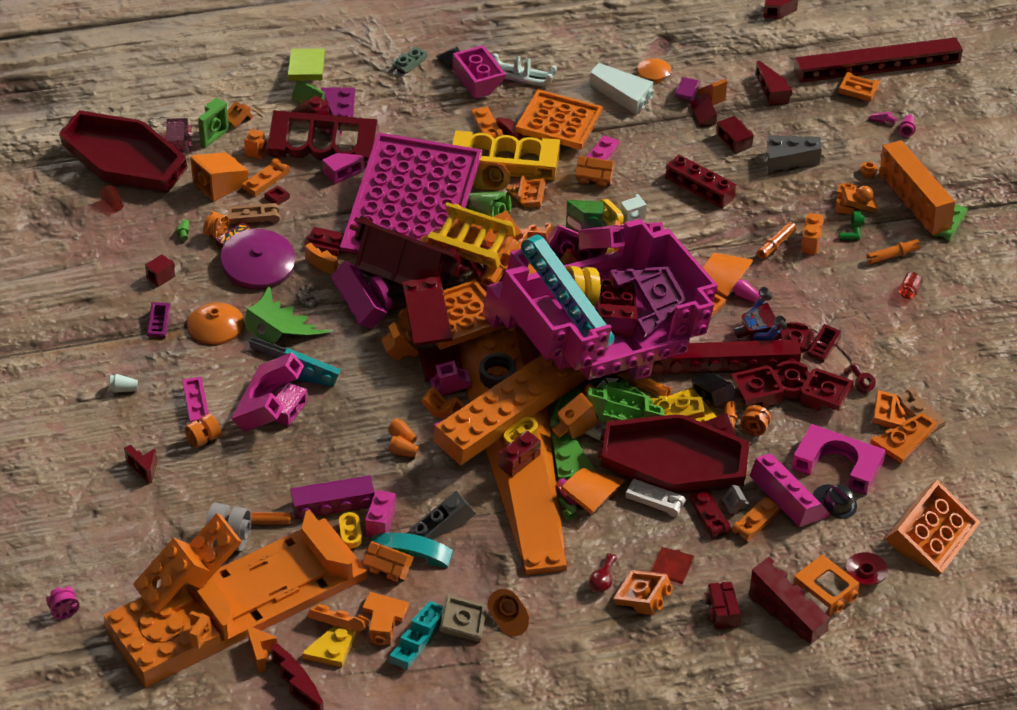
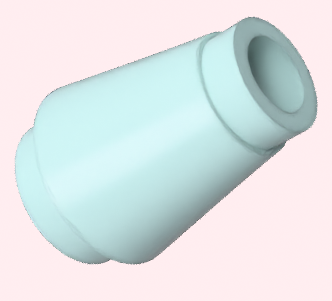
(122, 384)

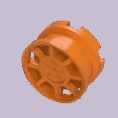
(215, 225)
(754, 421)

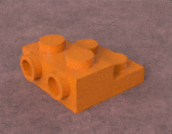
(644, 591)

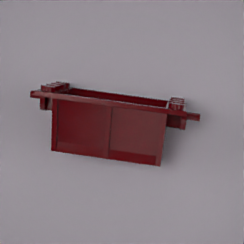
(401, 257)

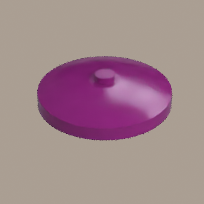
(257, 259)

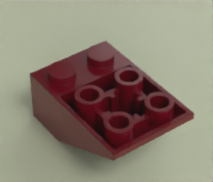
(618, 307)

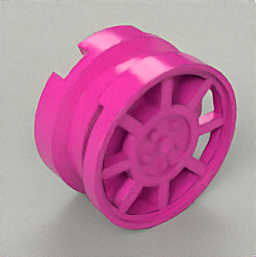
(62, 602)

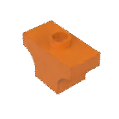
(399, 343)

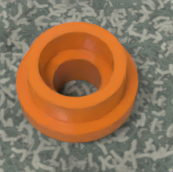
(868, 169)

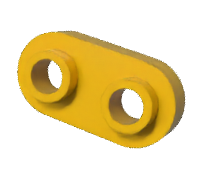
(611, 212)
(519, 428)
(350, 529)

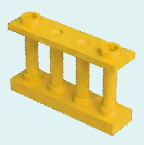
(472, 251)

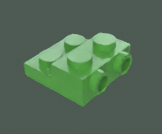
(213, 122)

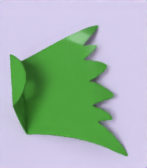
(276, 320)

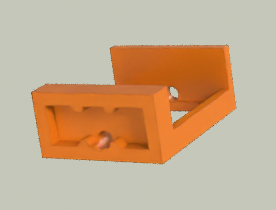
(817, 568)

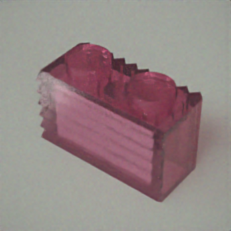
(178, 133)

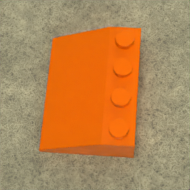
(933, 528)

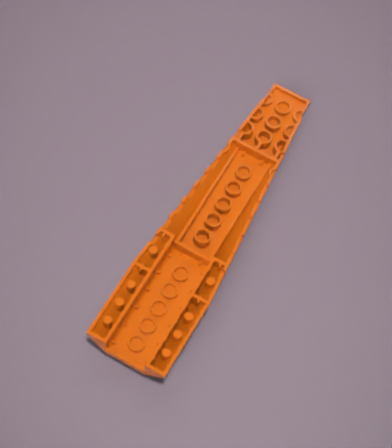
(532, 493)

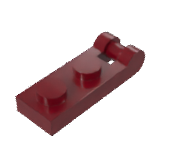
(709, 513)

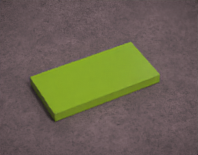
(306, 64)

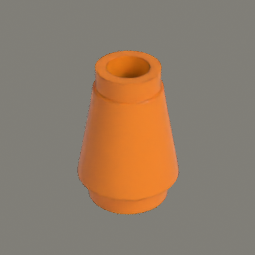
(400, 428)
(402, 447)

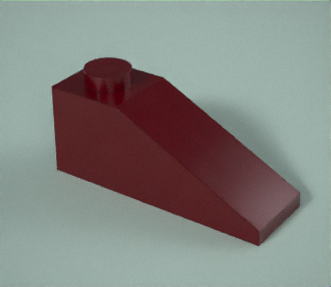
(773, 85)

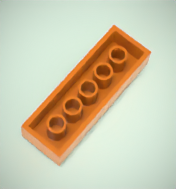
(917, 187)

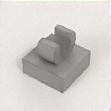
(735, 500)

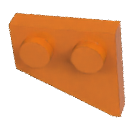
(888, 410)

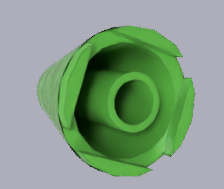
(489, 203)

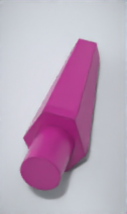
(883, 118)

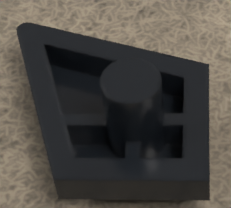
(447, 57)

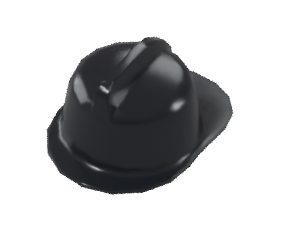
(837, 500)

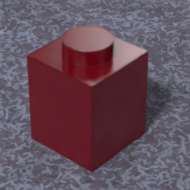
(160, 270)

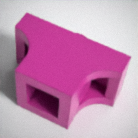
(450, 378)

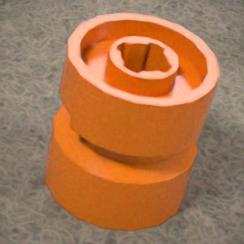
(204, 430)

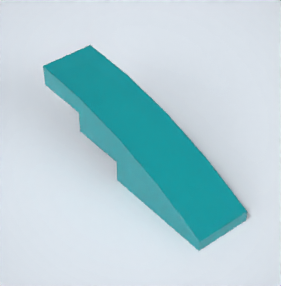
(417, 636)

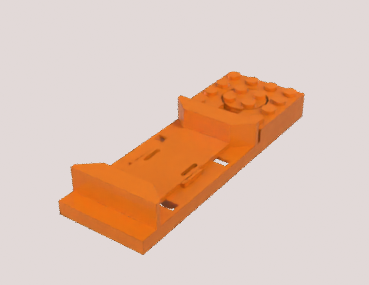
(272, 580)

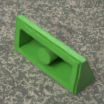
(304, 91)

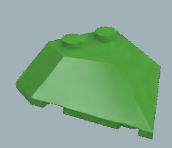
(621, 402)

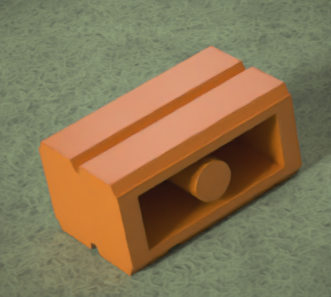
(594, 170)
(387, 560)

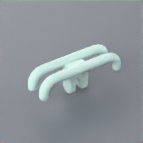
(521, 74)

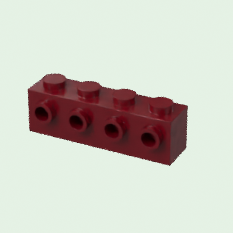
(700, 181)

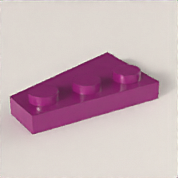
(340, 100)

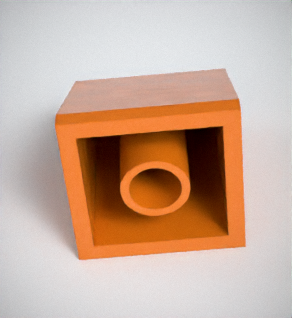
(217, 174)

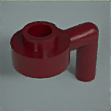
(859, 381)

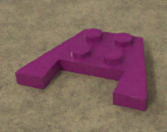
(658, 291)

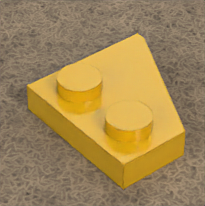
(331, 647)

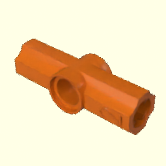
(494, 275)

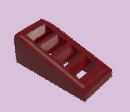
(828, 331)

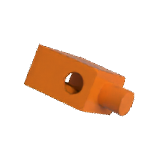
(576, 418)

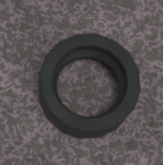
(493, 360)

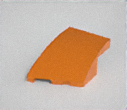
(726, 271)
(591, 488)

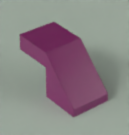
(687, 88)

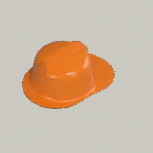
(491, 176)
(508, 612)

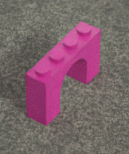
(608, 236)
(258, 403)
(821, 442)

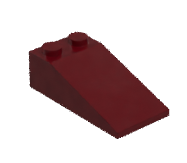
(426, 311)

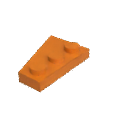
(906, 438)

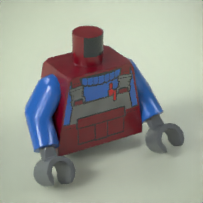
(760, 320)

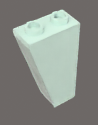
(622, 87)

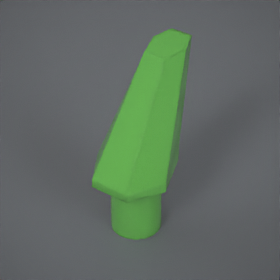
(183, 229)

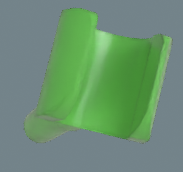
(569, 512)

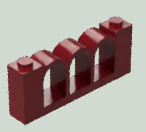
(281, 125)

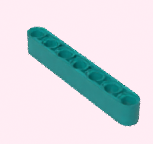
(561, 285)

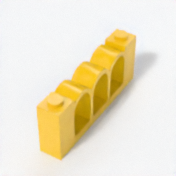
(547, 150)

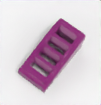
(157, 307)

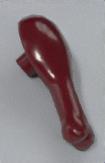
(601, 579)

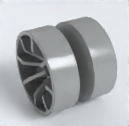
(238, 519)

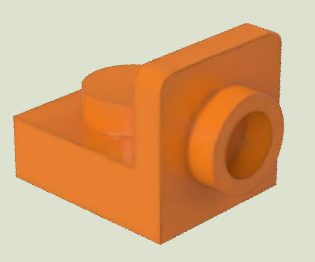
(237, 113)
(199, 628)

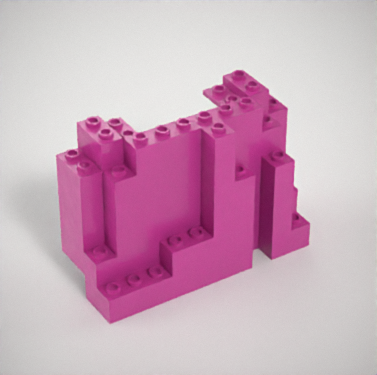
(530, 304)

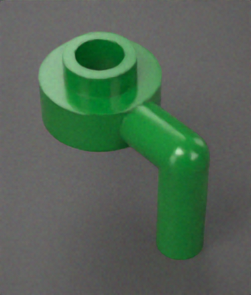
(857, 221)

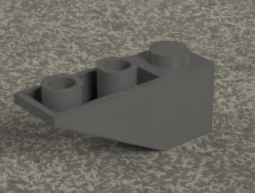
(444, 518)

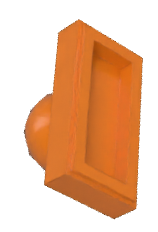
(861, 198)

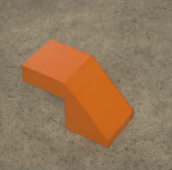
(438, 405)

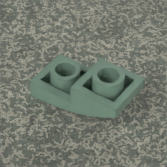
(411, 60)

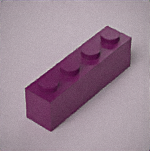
(332, 496)

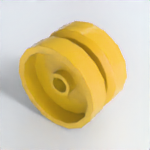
(588, 281)

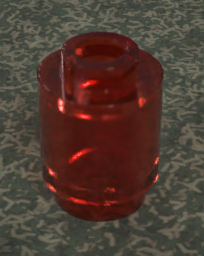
(910, 285)

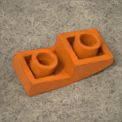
(840, 205)
(323, 261)

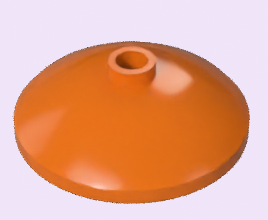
(215, 323)

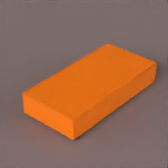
(385, 603)

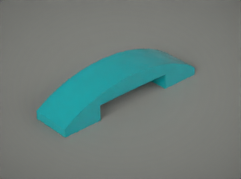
(416, 546)

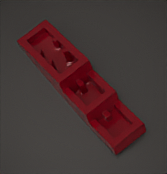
(299, 681)

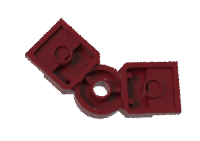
(791, 381)

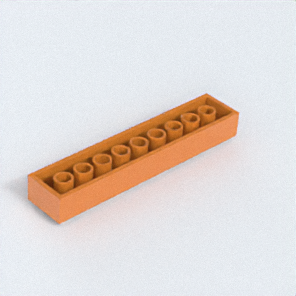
(499, 408)

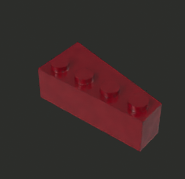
(787, 602)

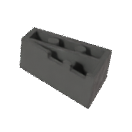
(792, 151)

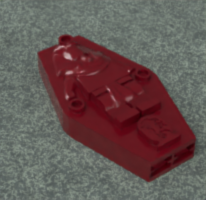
(123, 151)
(674, 453)

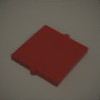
(674, 564)

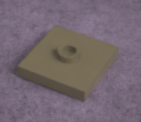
(463, 618)

